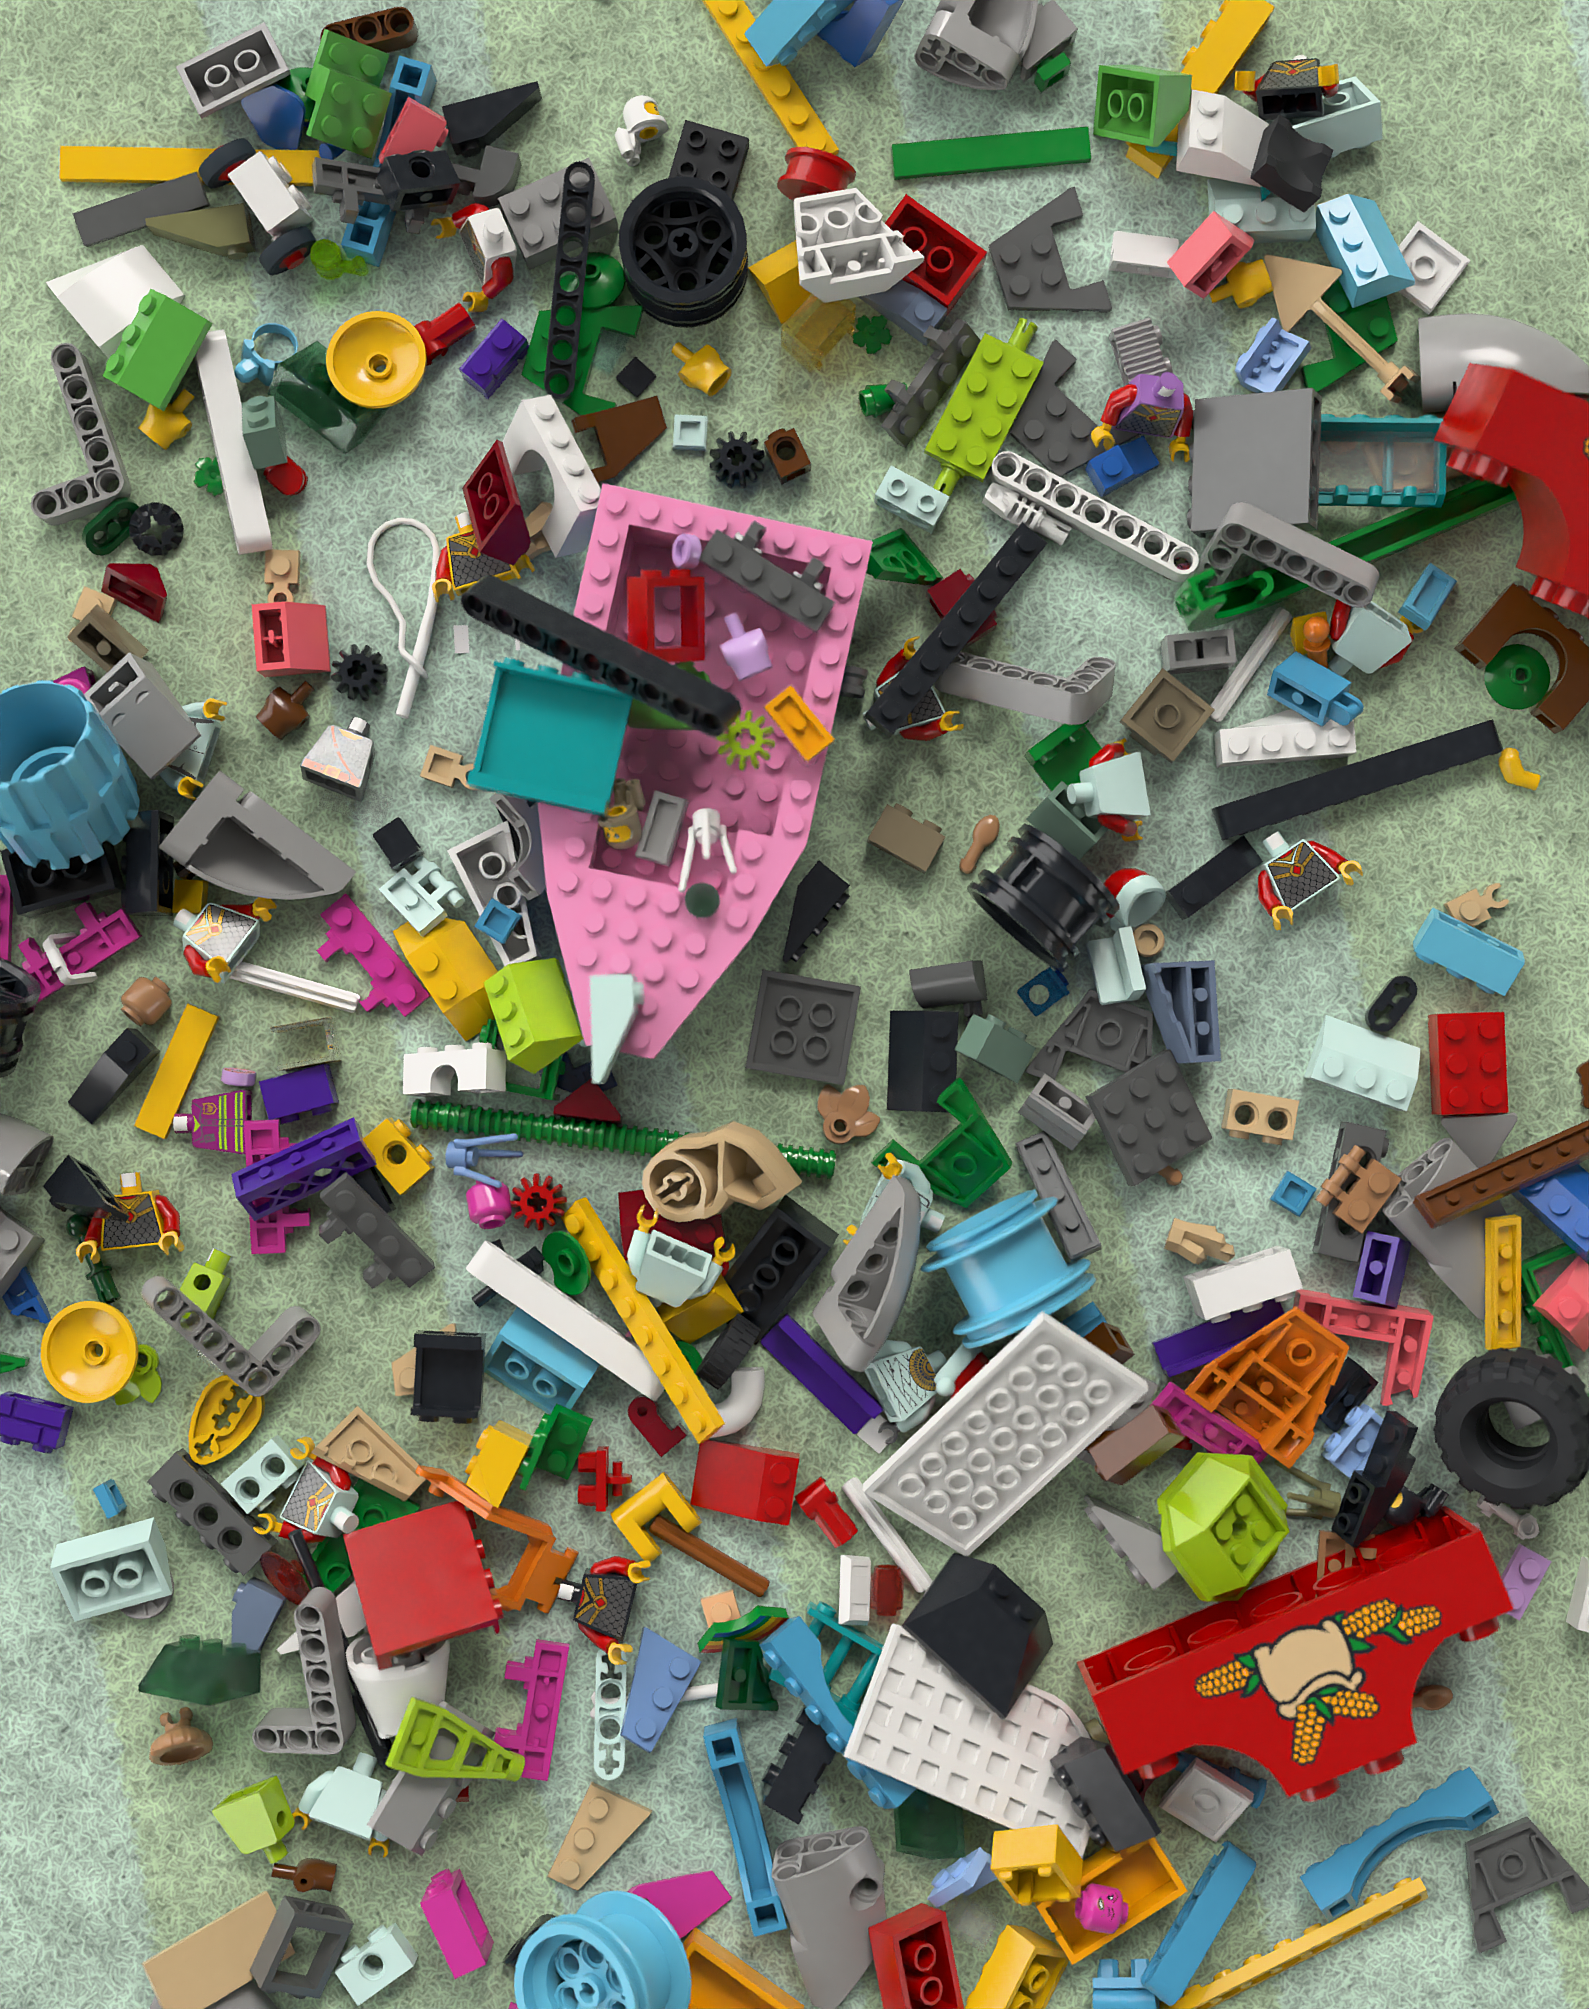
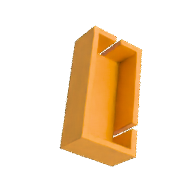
(1141, 1875)
(726, 1981)

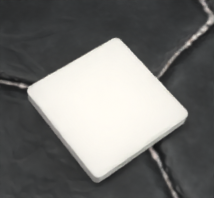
(870, 1434)

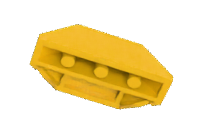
(452, 971)

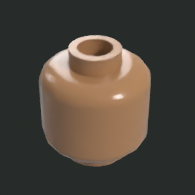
(146, 1001)

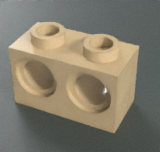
(1260, 1109)

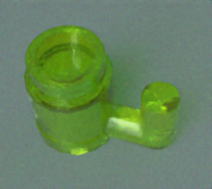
(332, 263)

